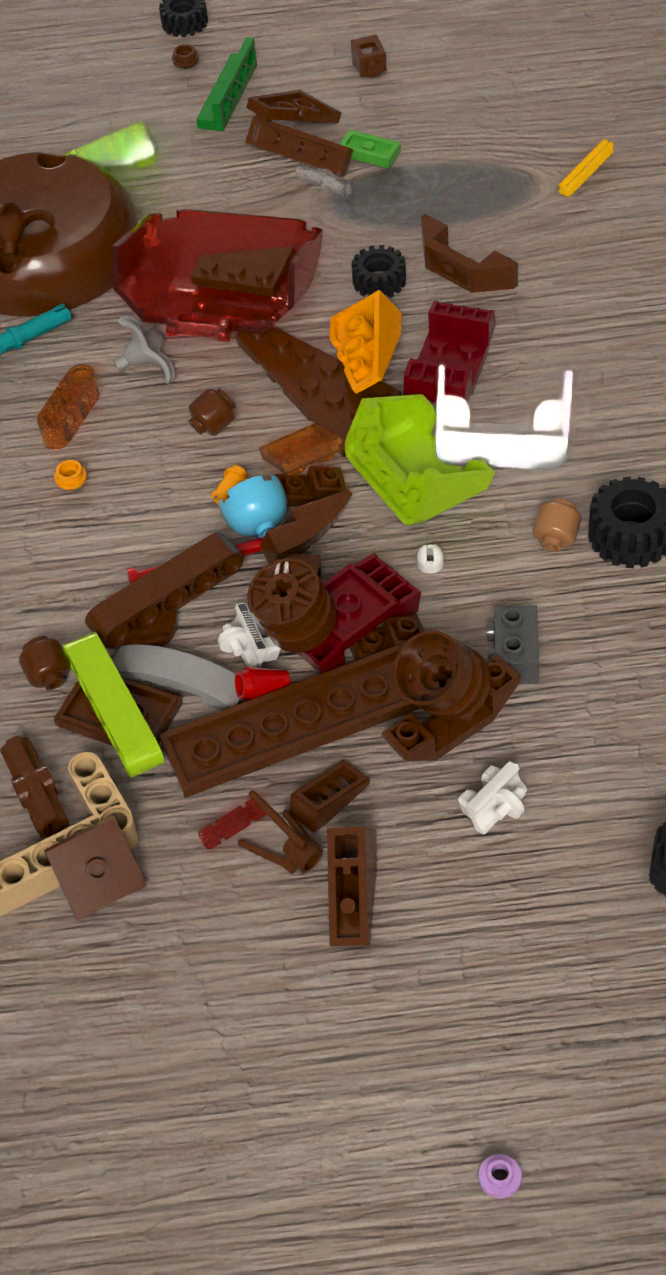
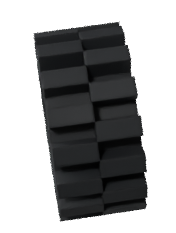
(183, 16)
(379, 260)

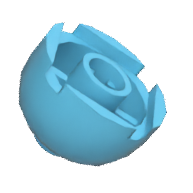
(255, 506)

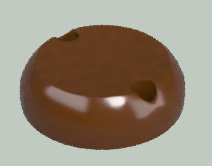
(73, 256)

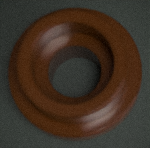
(185, 56)

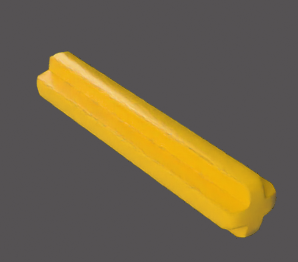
(586, 168)

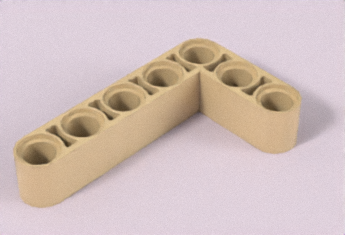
(31, 862)

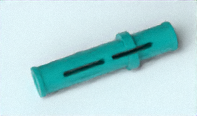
(39, 325)

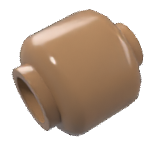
(557, 525)

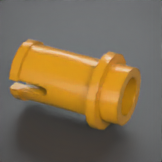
(232, 477)

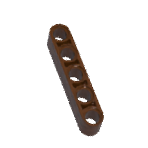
(164, 590)

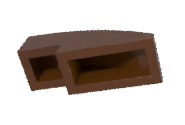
(304, 526)

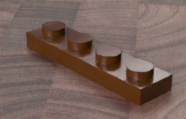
(299, 146)

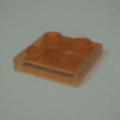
(301, 449)

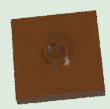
(95, 867)

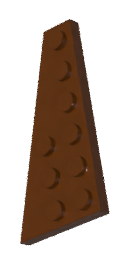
(310, 379)

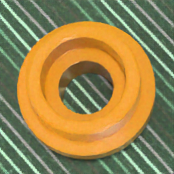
(70, 475)

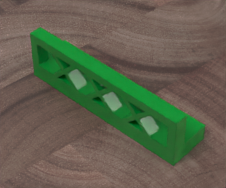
(228, 88)

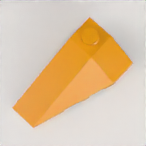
(366, 339)

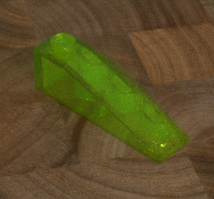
(121, 149)

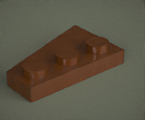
(292, 107)
(245, 271)

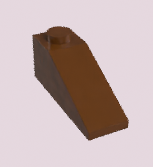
(351, 884)

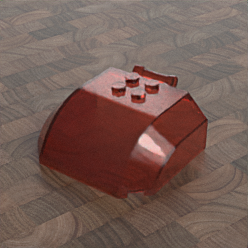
(160, 254)

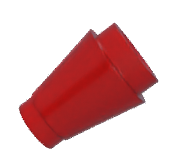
(256, 681)

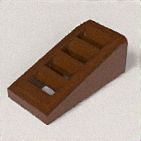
(315, 813)

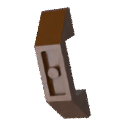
(491, 274)
(436, 736)

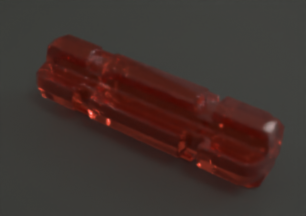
(230, 824)

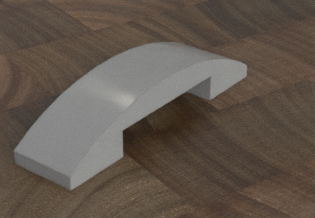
(179, 672)

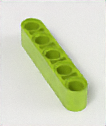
(113, 705)

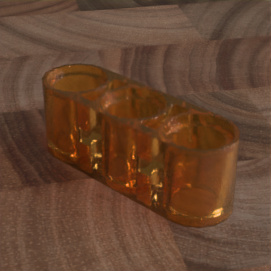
(68, 407)

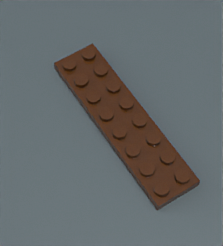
(285, 723)

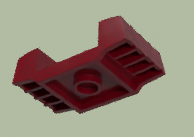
(459, 339)
(363, 599)

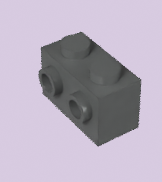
(516, 640)

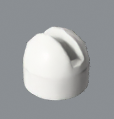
(430, 566)

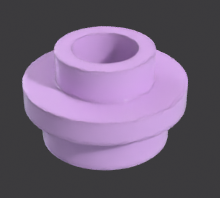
(500, 1188)

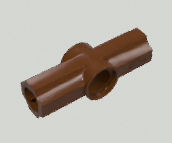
(34, 786)

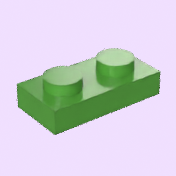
(371, 148)

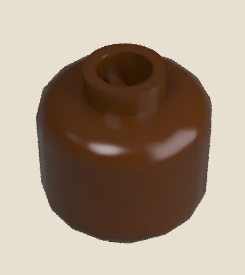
(211, 412)
(44, 663)

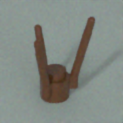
(300, 849)

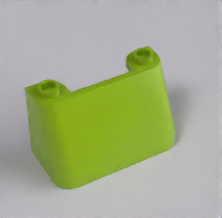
(397, 457)

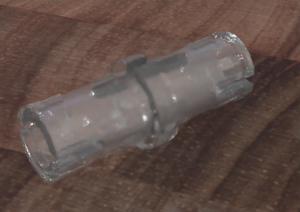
(324, 180)

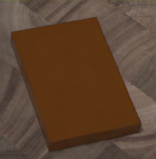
(155, 705)

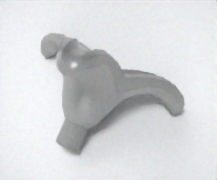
(144, 347)

